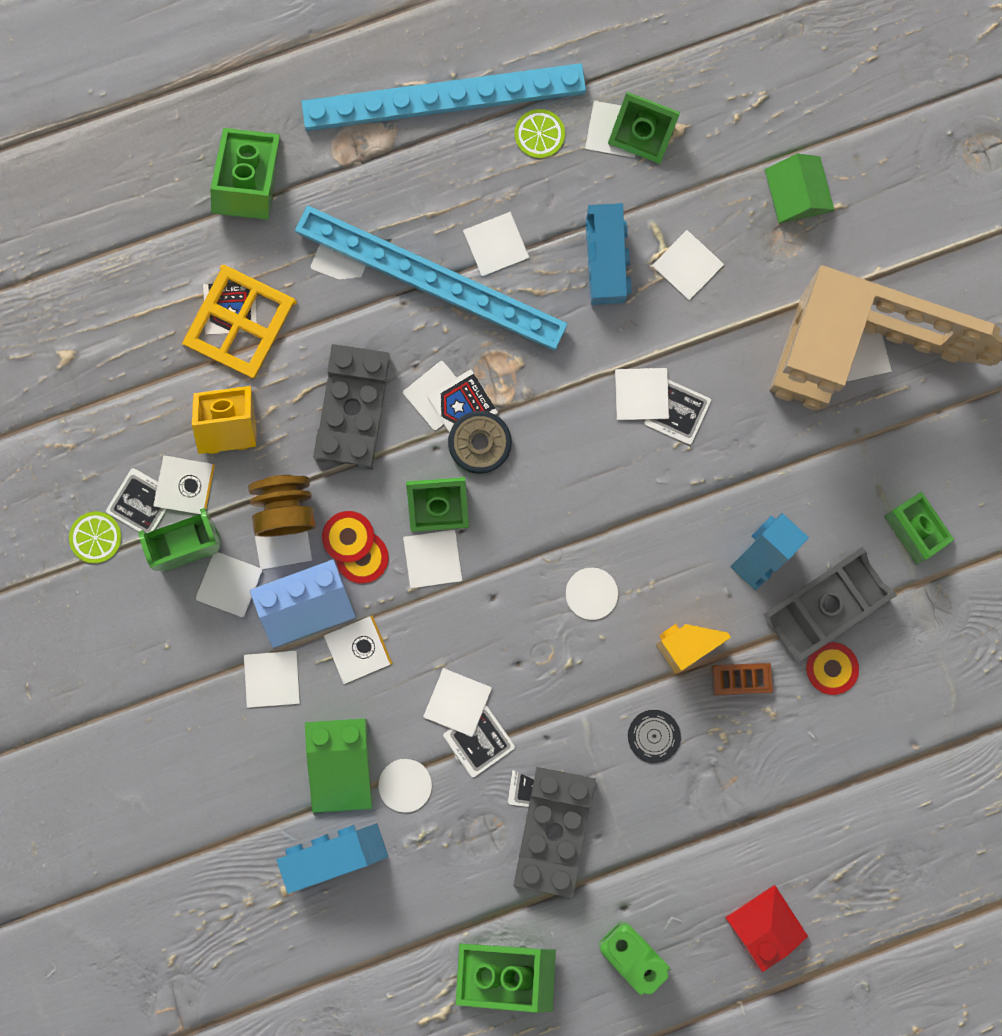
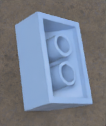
(302, 603)

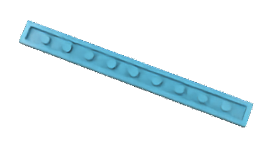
(443, 97)
(431, 278)

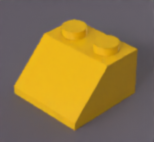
(224, 420)
(688, 644)

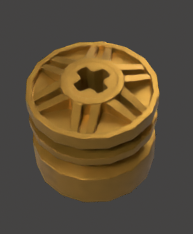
(282, 511)

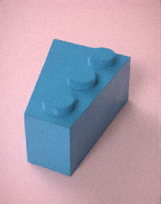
(607, 254)
(773, 546)
(331, 857)

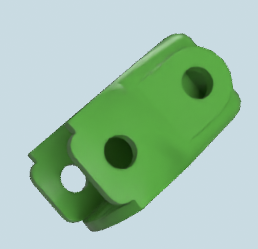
(180, 542)
(633, 957)

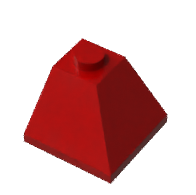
(767, 928)

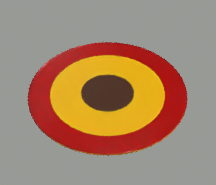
(348, 536)
(369, 567)
(832, 668)

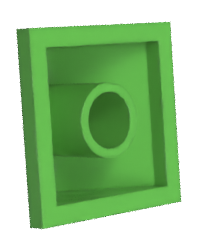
(643, 127)
(799, 188)
(437, 504)
(919, 528)

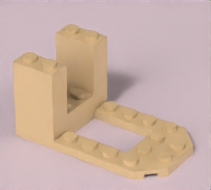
(838, 311)

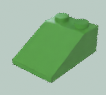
(244, 174)
(338, 765)
(506, 977)

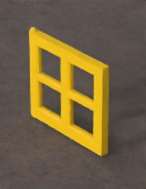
(238, 321)

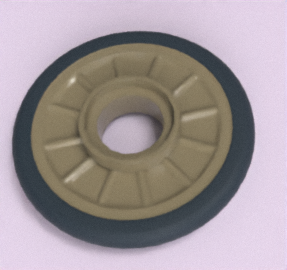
(479, 460)

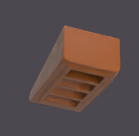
(718, 684)

